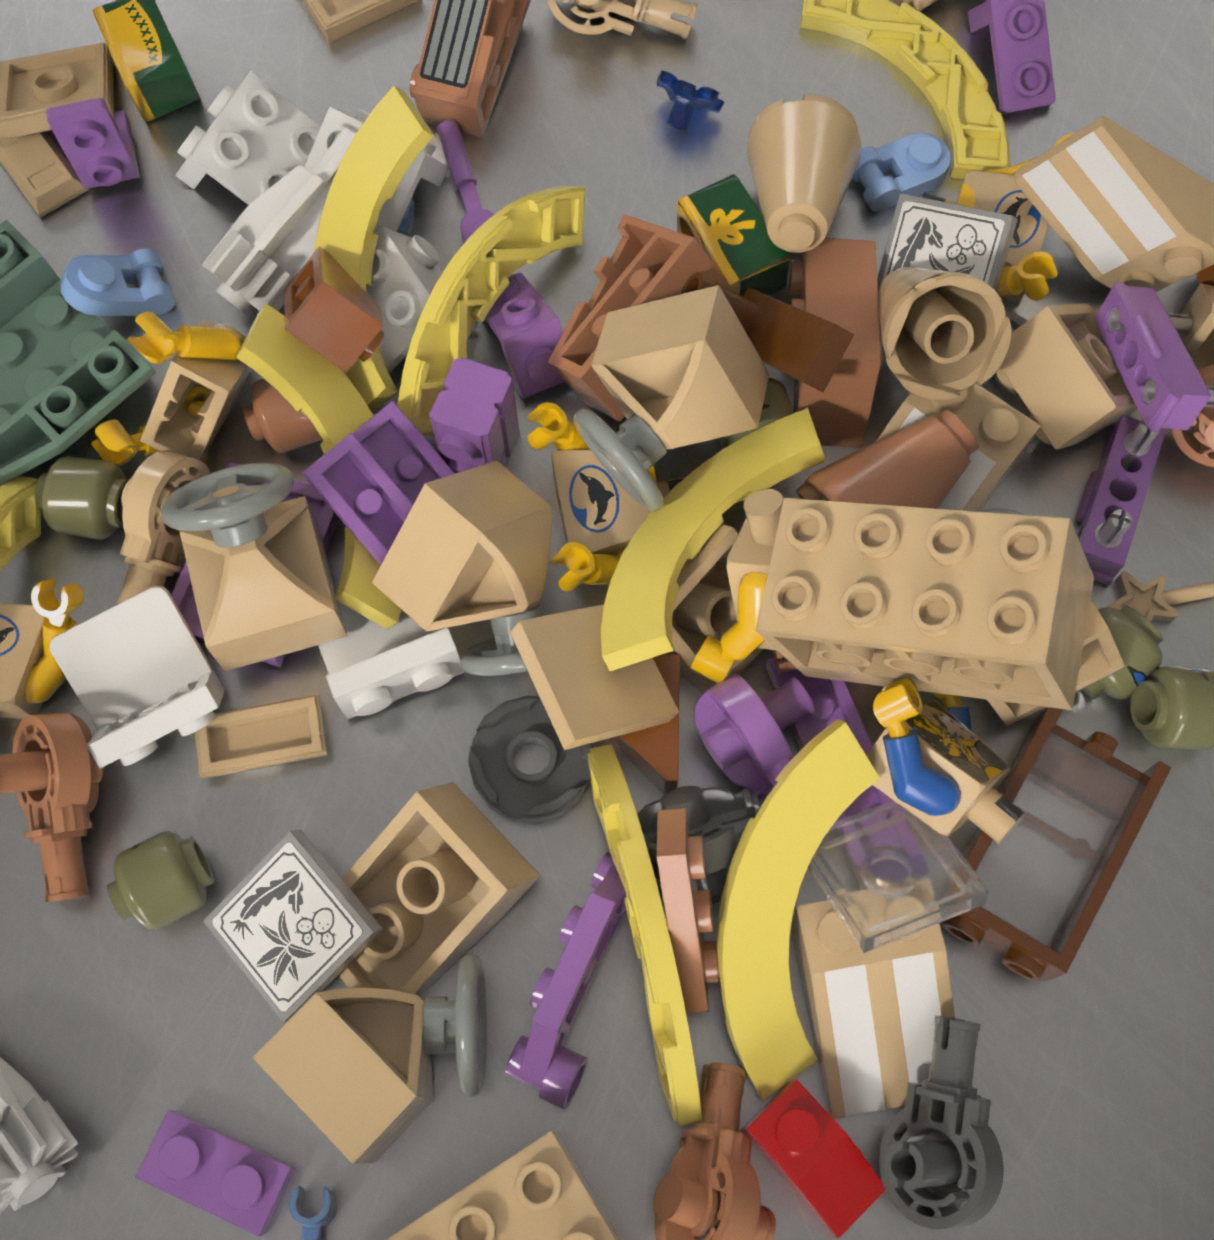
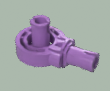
(746, 730)

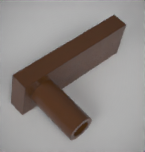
(784, 334)

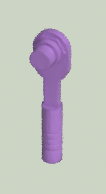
(462, 177)

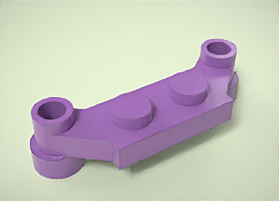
(560, 993)

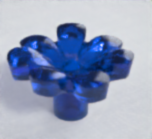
(687, 99)

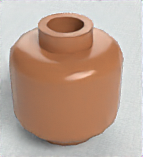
(277, 420)

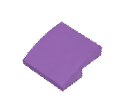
(377, 477)

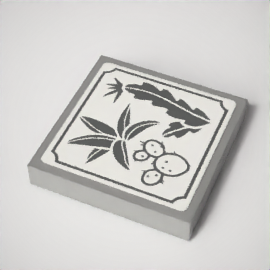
(947, 239)
(292, 924)

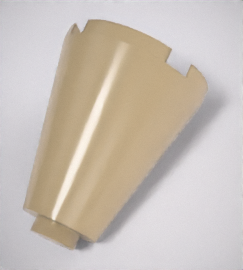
(802, 167)
(941, 330)

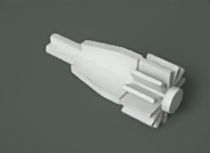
(275, 234)
(31, 1141)

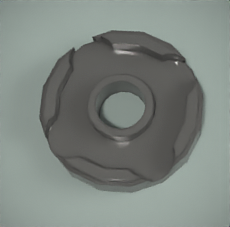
(522, 795)

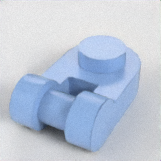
(915, 162)
(99, 285)

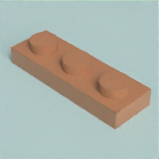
(686, 908)

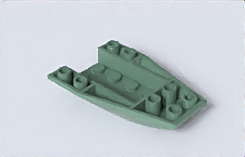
(55, 362)

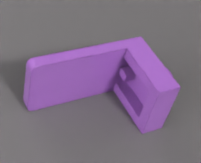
(1019, 51)
(95, 142)
(527, 335)

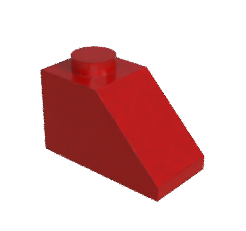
(814, 1157)

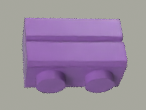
(475, 416)

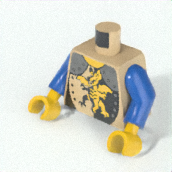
(938, 765)

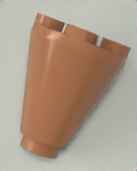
(901, 469)

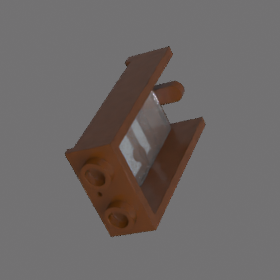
(1063, 852)

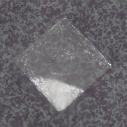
(893, 875)

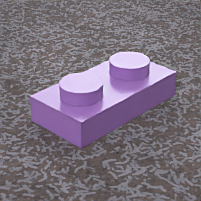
(216, 1172)

